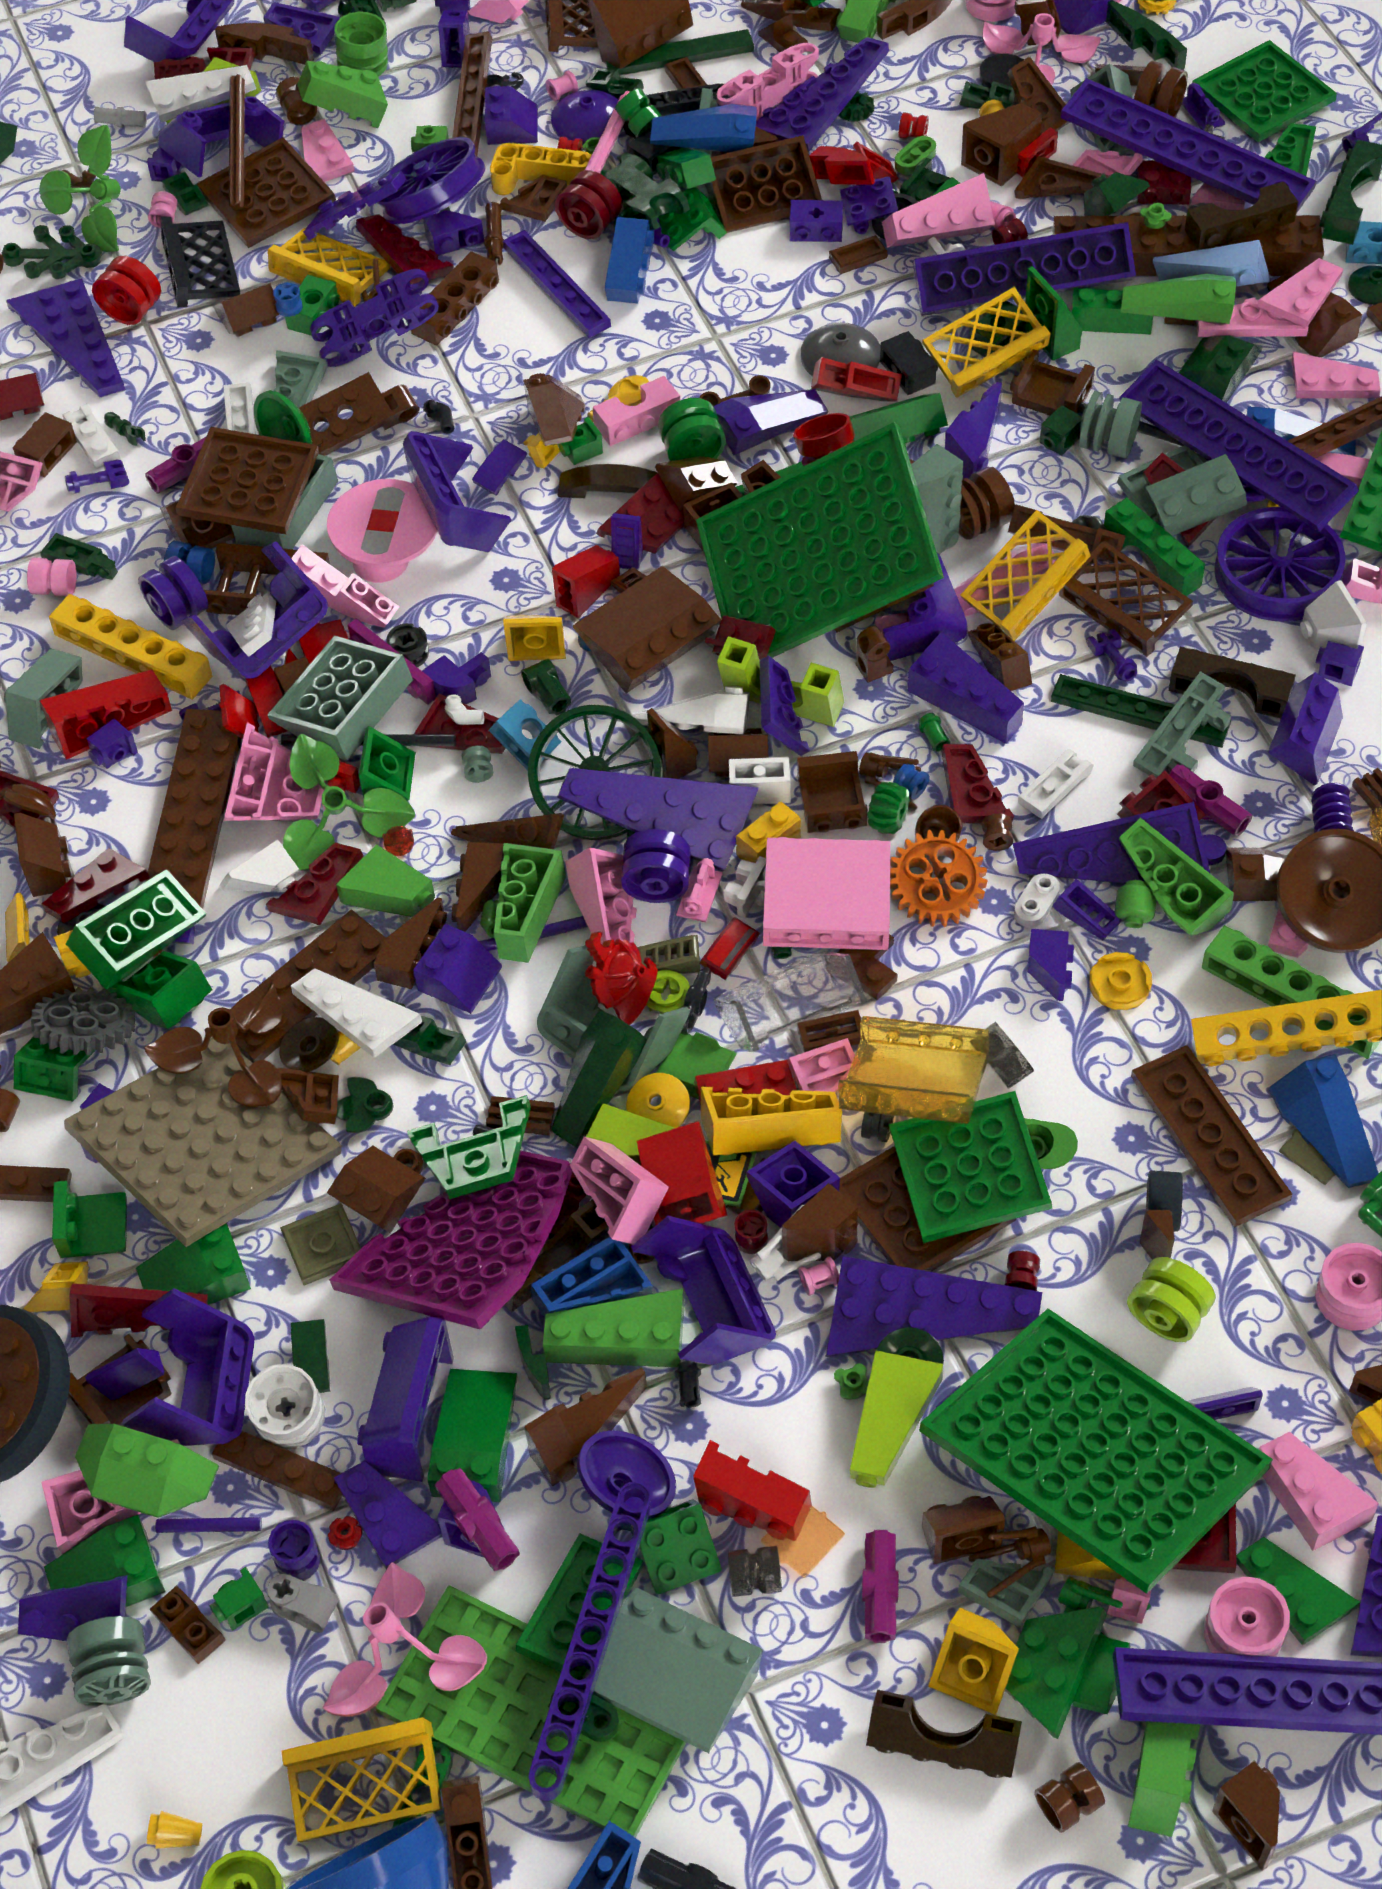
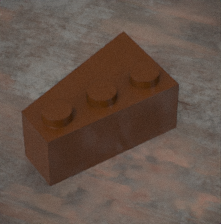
(29, 978)

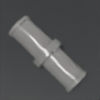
(120, 117)

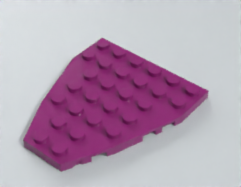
(464, 1251)

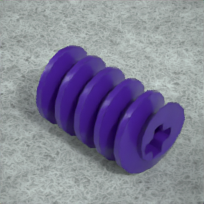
(1331, 807)

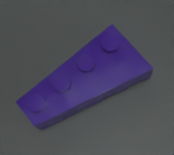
(965, 689)

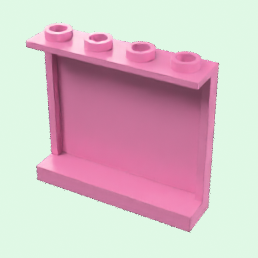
(827, 893)

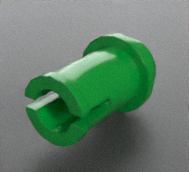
(931, 727)

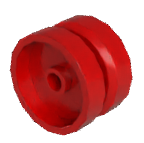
(126, 290)

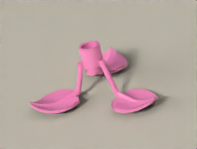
(1073, 47)
(396, 1597)

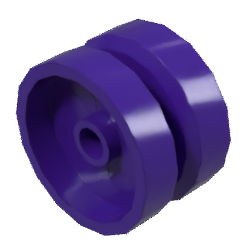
(173, 592)
(655, 866)

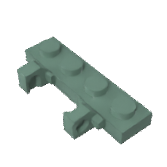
(1195, 707)

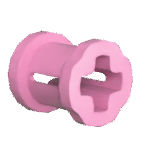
(561, 85)
(819, 1276)

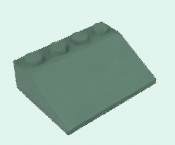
(939, 486)
(343, 694)
(675, 1670)

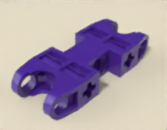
(374, 317)

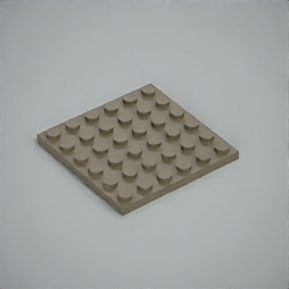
(194, 1149)

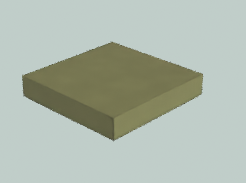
(321, 1243)

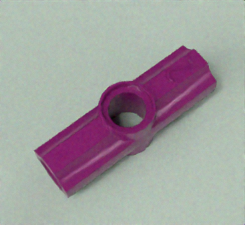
(175, 468)
(1212, 801)
(477, 1519)
(880, 1586)

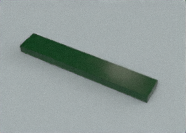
(694, 49)
(1125, 707)

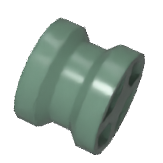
(477, 764)

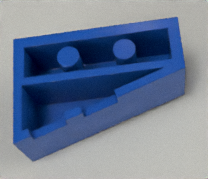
(629, 260)
(609, 1861)

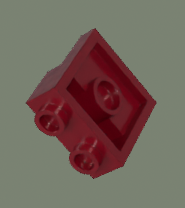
(1165, 183)
(1156, 795)

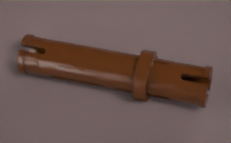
(494, 240)

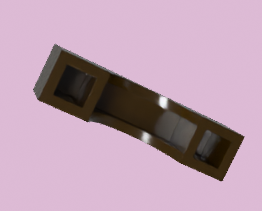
(1213, 225)
(1264, 686)
(578, 1234)
(901, 1729)

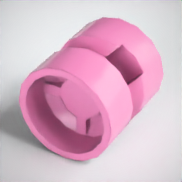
(47, 576)

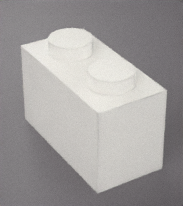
(767, 774)

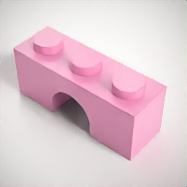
(620, 422)

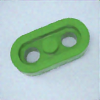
(914, 154)

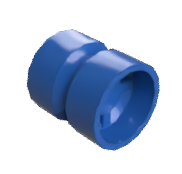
(198, 558)

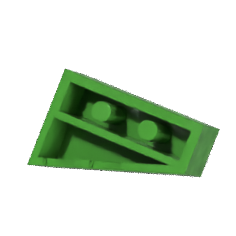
(344, 89)

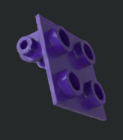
(868, 203)

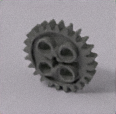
(83, 1021)

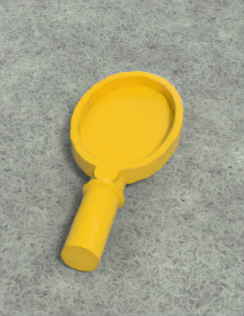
(626, 390)

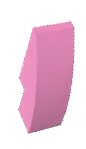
(1363, 581)

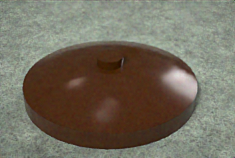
(1333, 890)

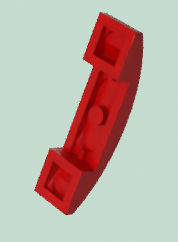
(265, 695)

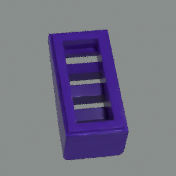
(627, 542)
(1073, 912)

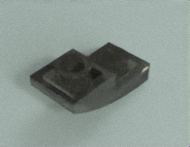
(1006, 1058)

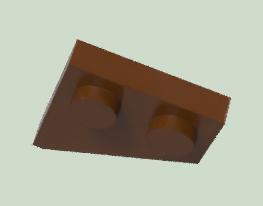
(535, 199)

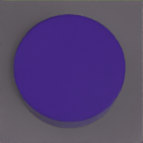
(1215, 848)

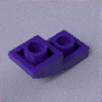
(498, 466)

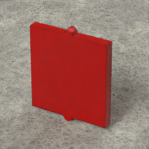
(319, 636)
(236, 711)

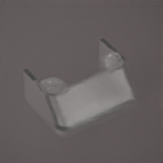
(788, 995)

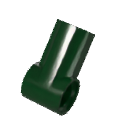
(544, 681)

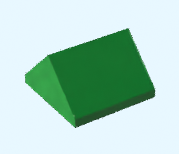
(385, 764)

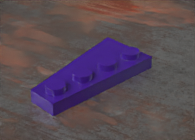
(352, 203)
(1368, 1629)

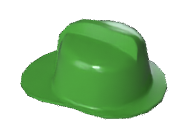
(1052, 1142)

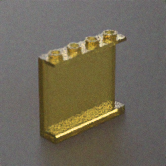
(916, 1070)

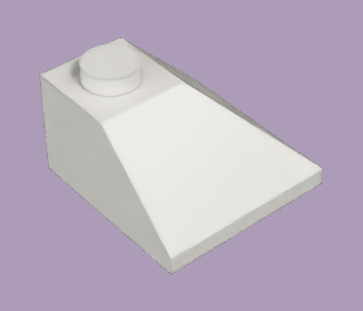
(1334, 619)
(263, 871)

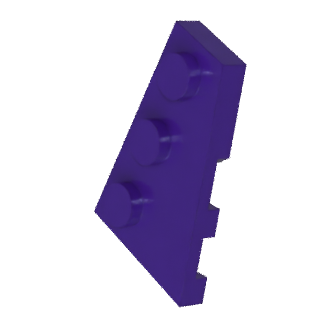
(306, 23)
(386, 1515)
(61, 1610)

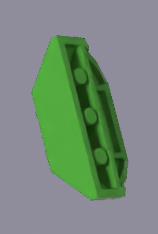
(142, 1470)

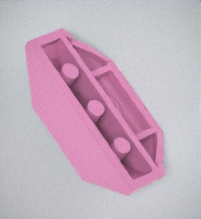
(17, 479)

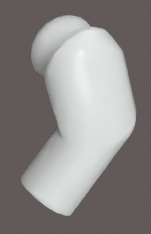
(460, 714)

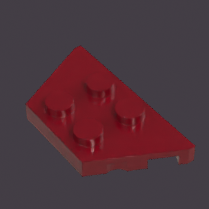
(658, 515)

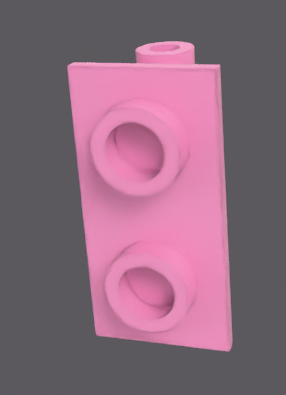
(701, 891)

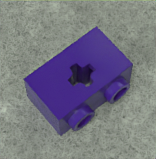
(816, 220)

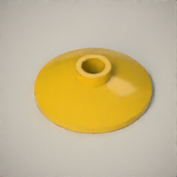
(674, 1099)

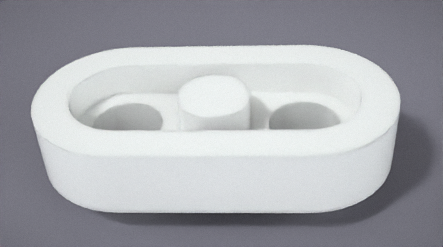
(1038, 898)

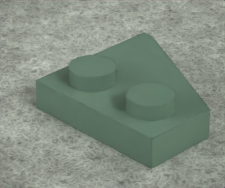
(1014, 1601)

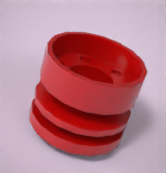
(823, 436)

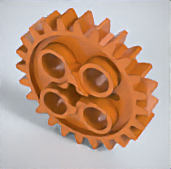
(962, 869)

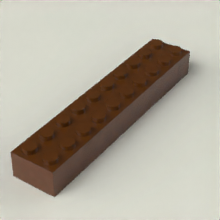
(1284, 247)

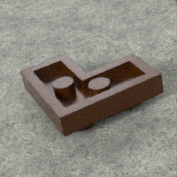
(872, 974)

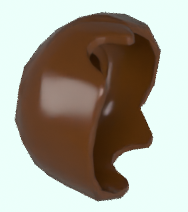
(937, 819)

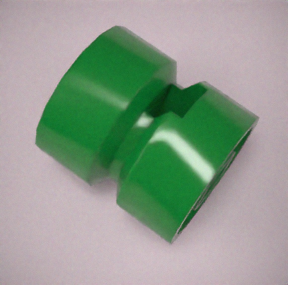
(636, 109)

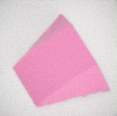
(265, 786)

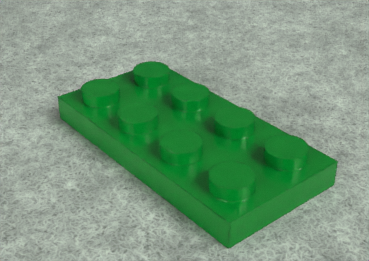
(555, 1618)

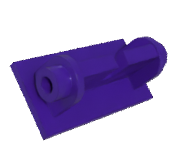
(1201, 108)

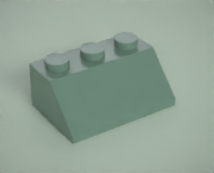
(1197, 495)

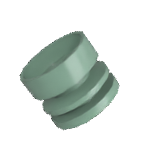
(1110, 424)
(108, 1661)

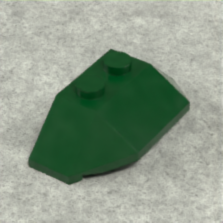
(1220, 364)

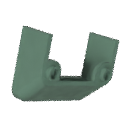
(573, 1006)

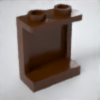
(1048, 387)
(831, 792)
(102, 1410)

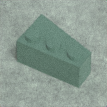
(50, 676)

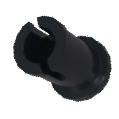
(687, 1375)

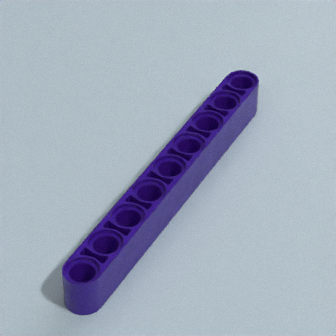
(590, 1655)

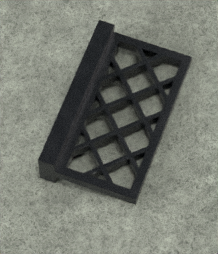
(184, 279)

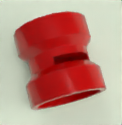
(913, 126)

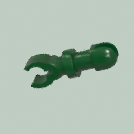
(124, 428)

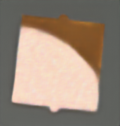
(812, 1545)

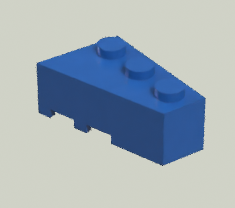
(592, 1278)

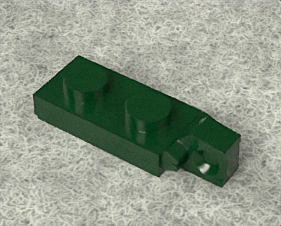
(87, 558)

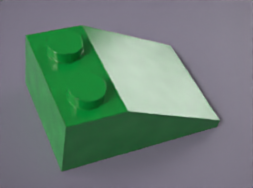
(1054, 314)
(164, 989)
(202, 1267)
(108, 1554)

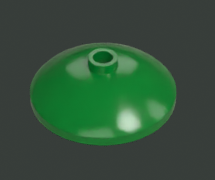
(280, 418)

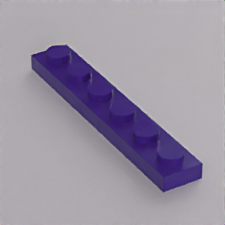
(557, 284)

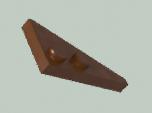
(1053, 179)
(528, 831)

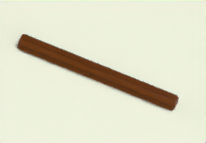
(236, 141)

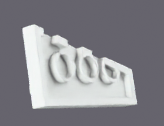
(255, 624)
(358, 1014)
(53, 1752)

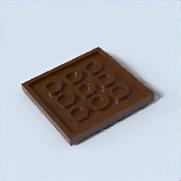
(276, 193)
(247, 480)
(890, 1220)

